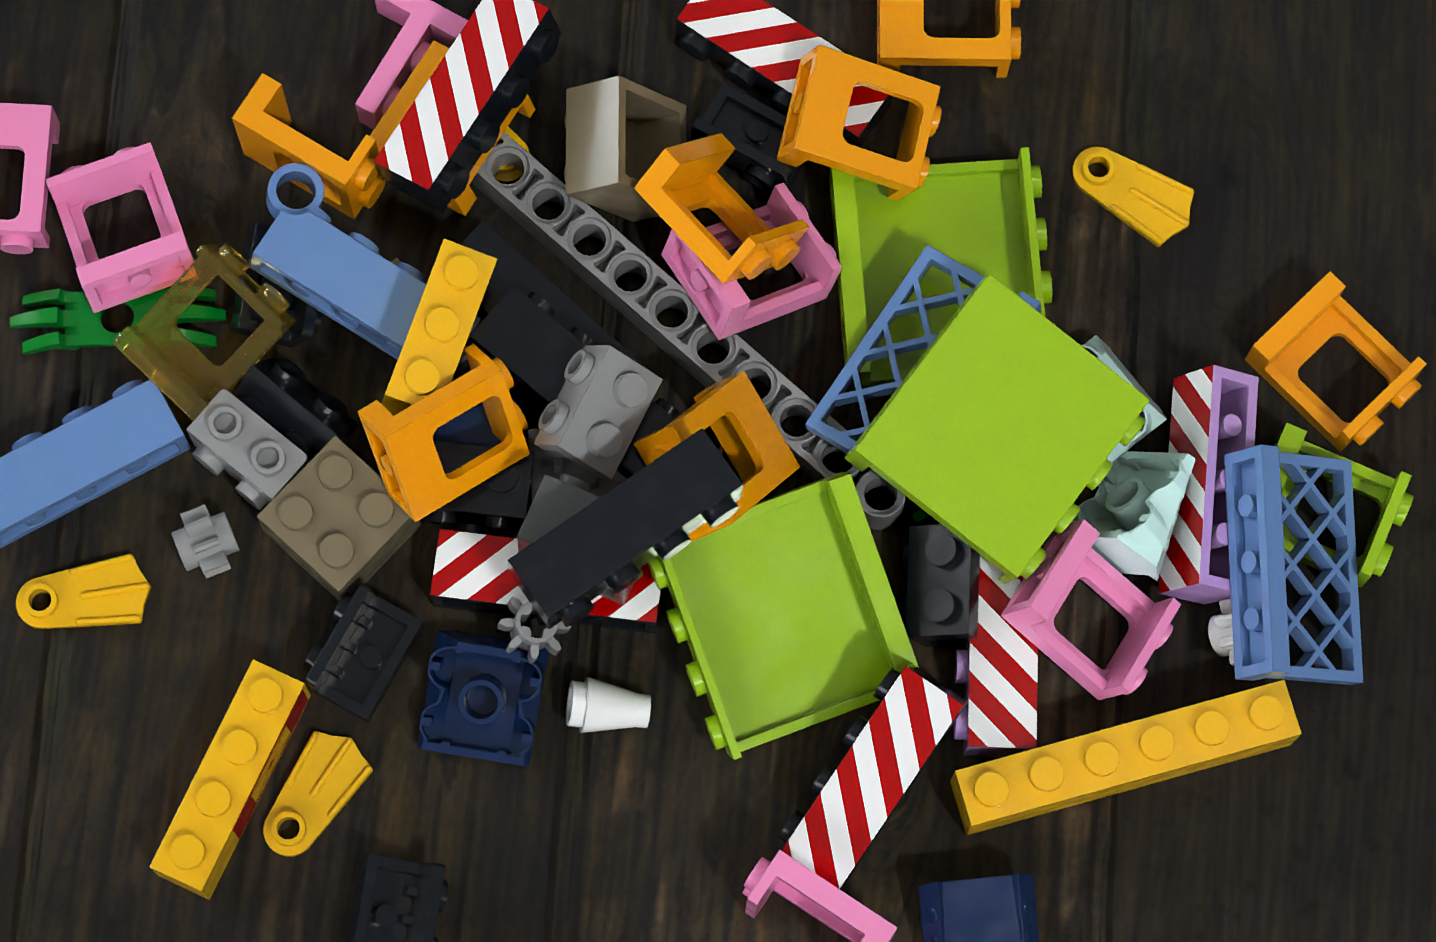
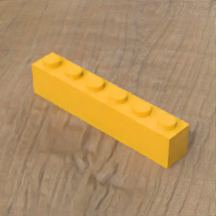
(1125, 757)

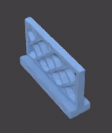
(868, 351)
(1261, 566)

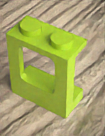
(1385, 490)

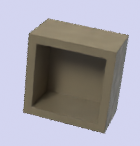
(613, 140)
(337, 520)

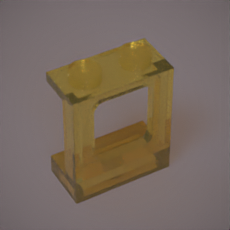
(177, 363)

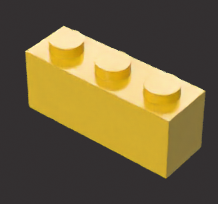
(439, 325)

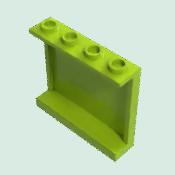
(965, 210)
(1001, 428)
(785, 615)

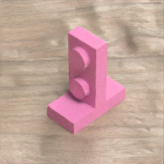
(422, 24)

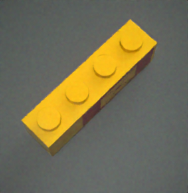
(230, 779)

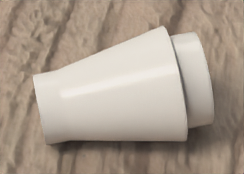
(604, 707)

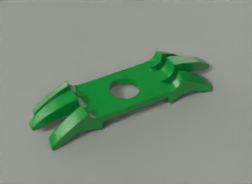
(85, 327)

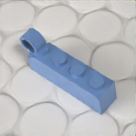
(336, 270)
(85, 457)

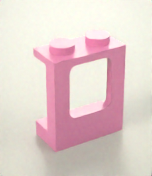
(33, 131)
(134, 270)
(727, 305)
(1044, 592)
(814, 897)

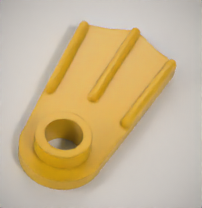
(1135, 194)
(88, 595)
(316, 791)

